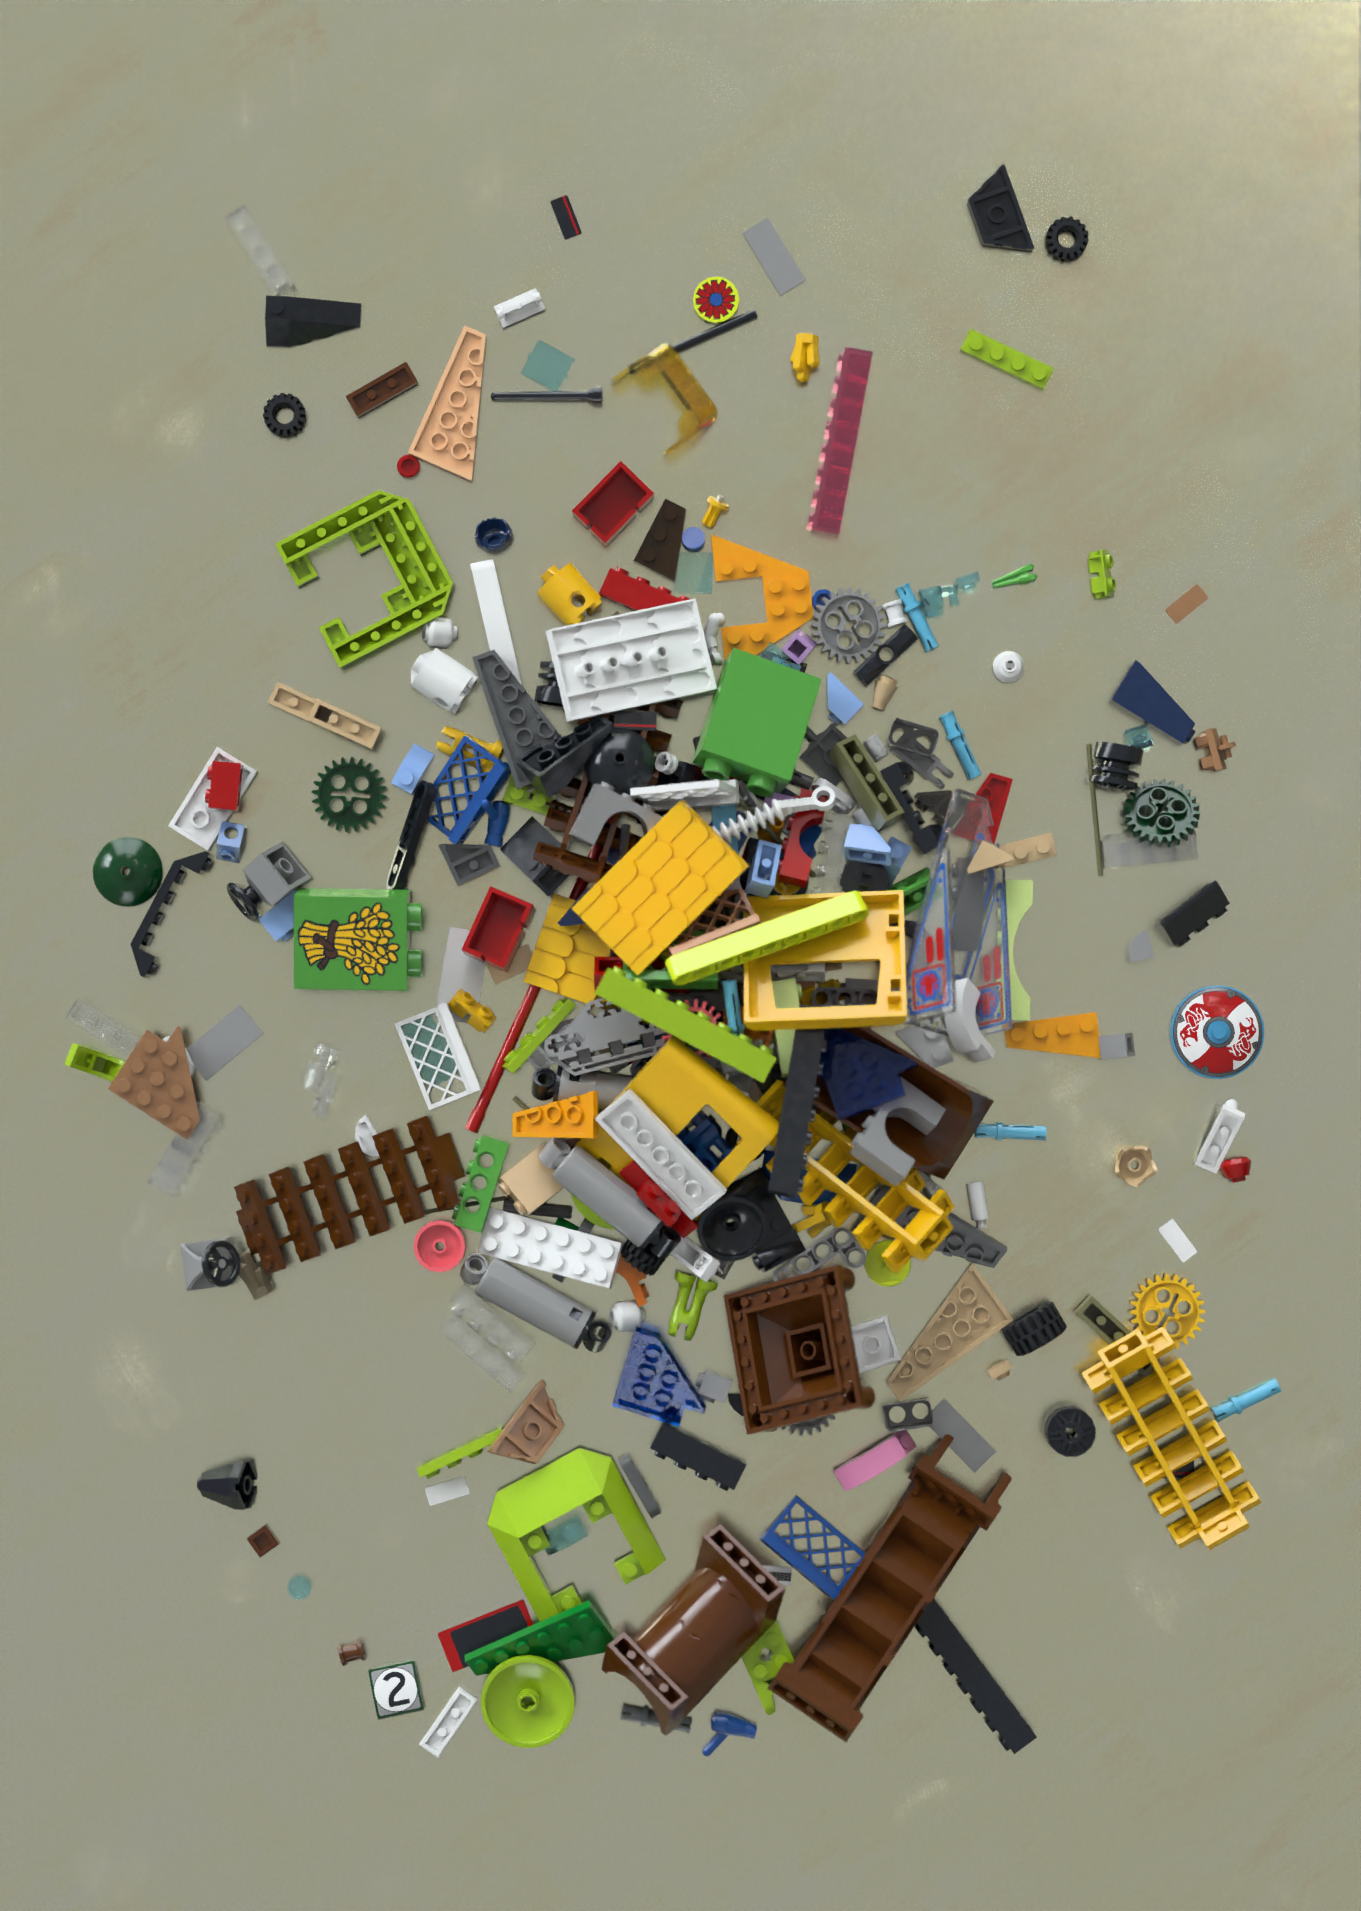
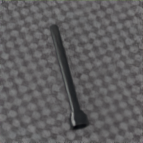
(593, 395)

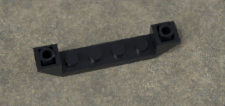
(145, 961)

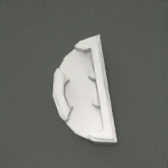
(363, 1134)

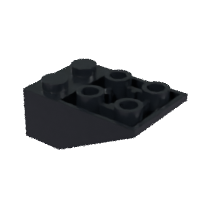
(521, 849)

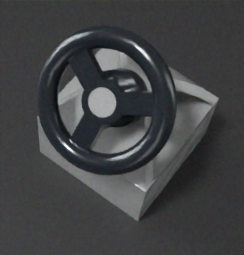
(270, 879)
(210, 1264)

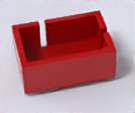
(613, 503)
(498, 929)

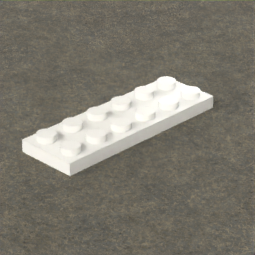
(661, 1154)
(550, 1248)

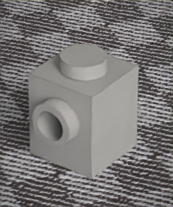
(713, 1386)

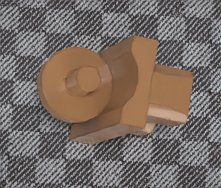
(1211, 740)

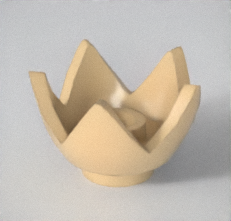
(1146, 1167)

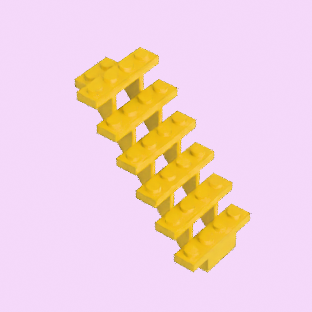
(918, 1237)
(1216, 1520)

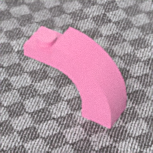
(875, 1460)

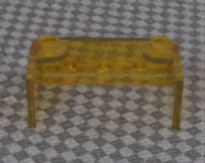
(699, 405)

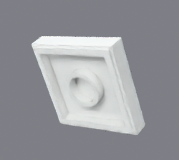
(874, 1344)

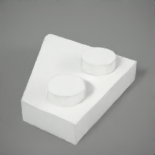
(927, 1045)

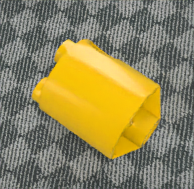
(565, 587)

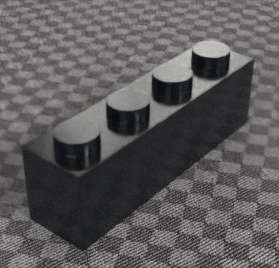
(697, 1455)

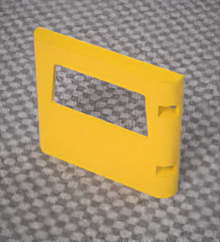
(862, 941)
(675, 1089)

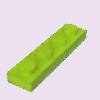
(1006, 359)
(531, 1041)
(453, 1458)

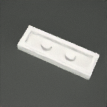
(448, 1721)

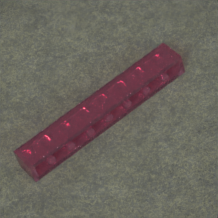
(841, 443)

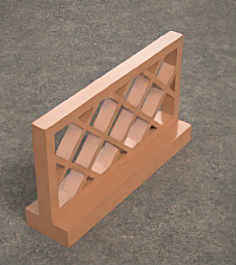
(712, 933)

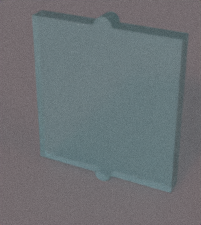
(547, 366)
(694, 573)

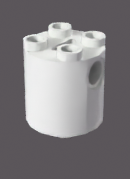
(442, 679)

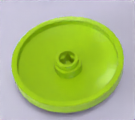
(527, 1701)

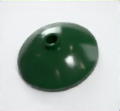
(144, 874)

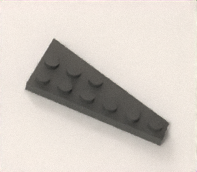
(514, 712)
(962, 1241)

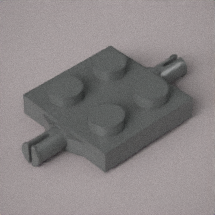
(817, 753)

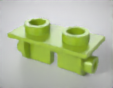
(1102, 564)

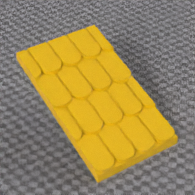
(660, 887)
(567, 955)

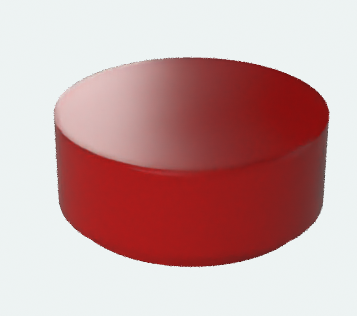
(408, 466)

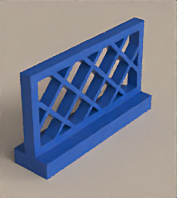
(487, 790)
(799, 1562)

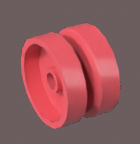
(450, 1236)

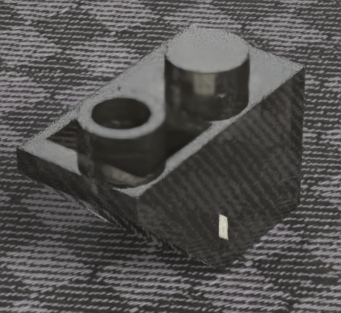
(935, 802)

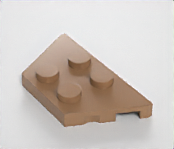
(529, 1429)

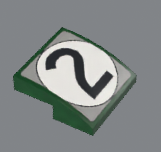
(396, 1690)

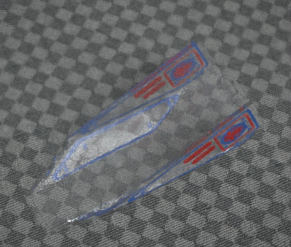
(961, 927)

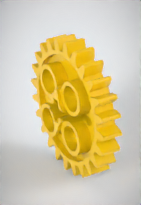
(1148, 1301)

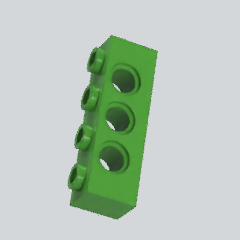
(913, 889)
(476, 1220)

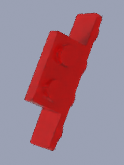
(657, 1199)

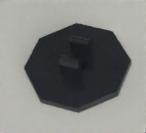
(864, 877)

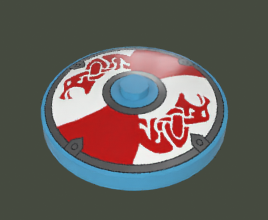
(1217, 1032)

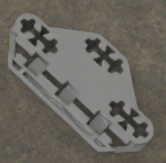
(598, 1032)

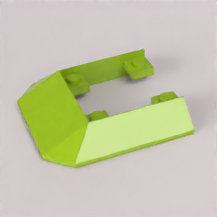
(397, 527)
(552, 1491)

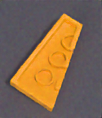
(1060, 1035)
(561, 1119)

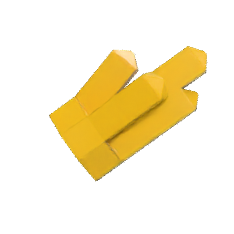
(805, 355)
(817, 1219)

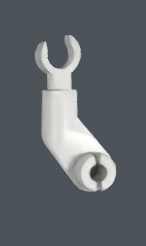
(710, 632)

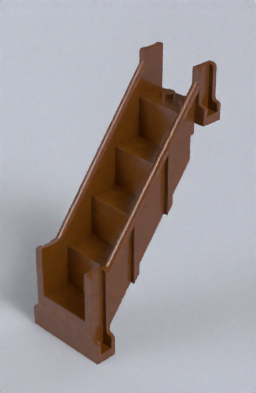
(885, 1597)

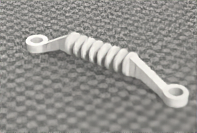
(779, 809)

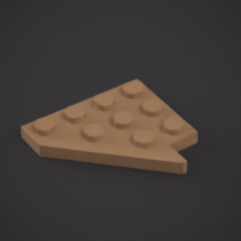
(160, 1082)

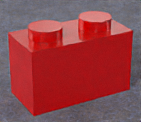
(224, 786)

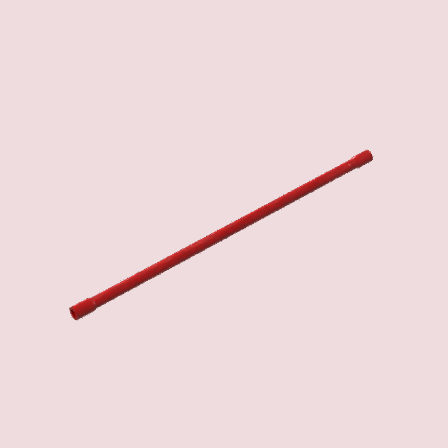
(478, 1113)

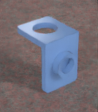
(227, 848)

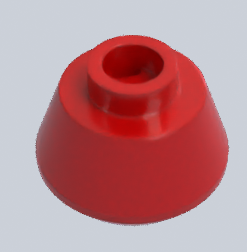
(1236, 1168)

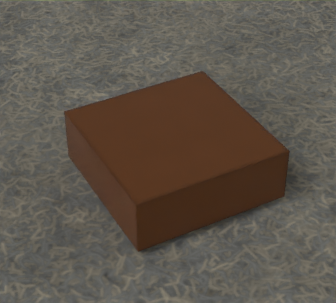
(263, 1541)

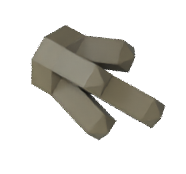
(254, 1276)

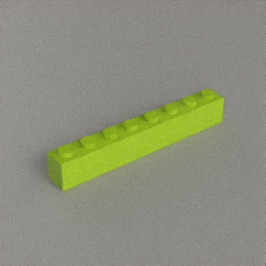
(686, 1025)

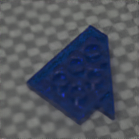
(861, 1073)
(655, 1382)

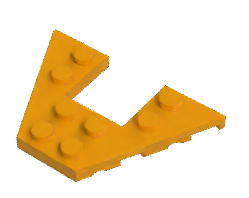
(785, 595)

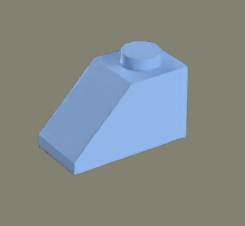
(841, 701)
(412, 769)
(866, 845)
(899, 854)
(763, 869)
(280, 919)

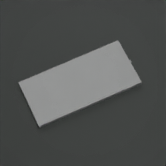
(223, 1042)

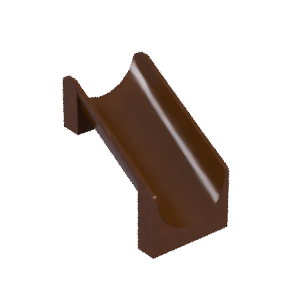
(944, 1144)
(699, 1630)

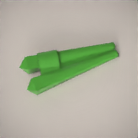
(1018, 576)

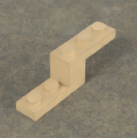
(324, 715)

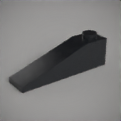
(301, 320)
(557, 763)

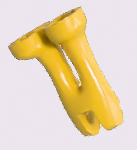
(494, 748)

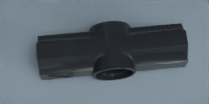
(896, 644)

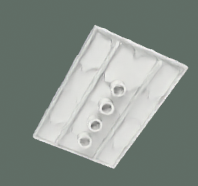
(631, 660)

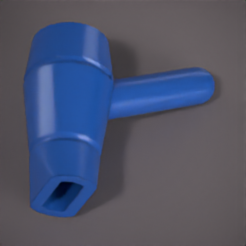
(498, 817)
(726, 1725)

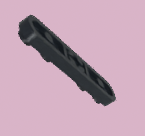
(410, 836)

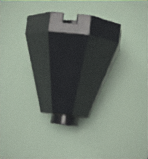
(230, 1485)

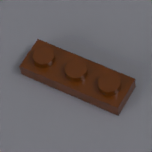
(382, 389)

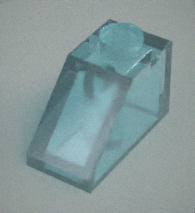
(565, 1533)

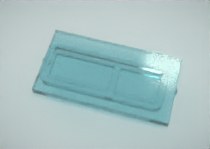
(433, 1058)

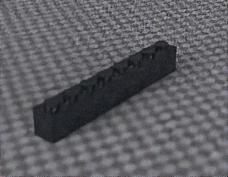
(797, 1111)
(974, 1678)

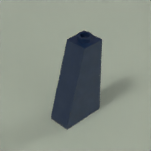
(1148, 702)

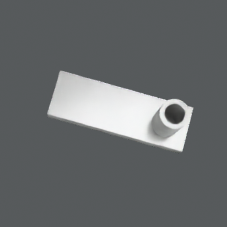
(1220, 1136)

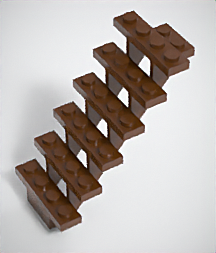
(579, 865)
(438, 1162)

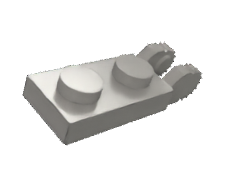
(920, 763)

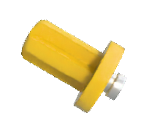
(714, 510)

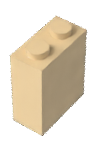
(529, 1183)

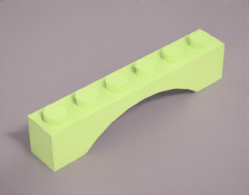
(1018, 899)

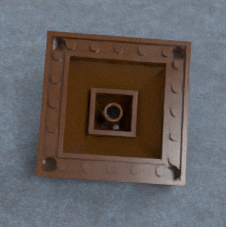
(795, 1350)

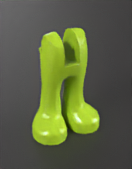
(679, 1312)

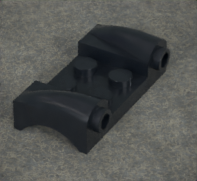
(897, 777)
(781, 1239)

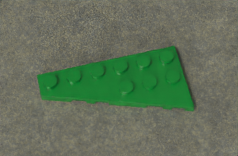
(558, 1638)

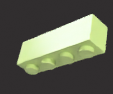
(786, 996)

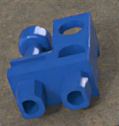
(702, 1138)

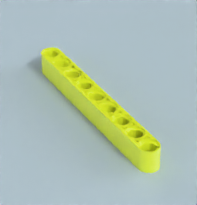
(766, 938)

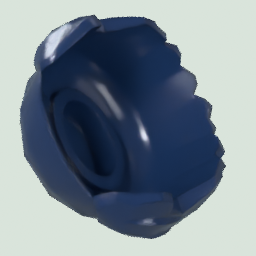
(493, 534)

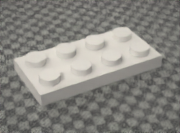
(194, 817)

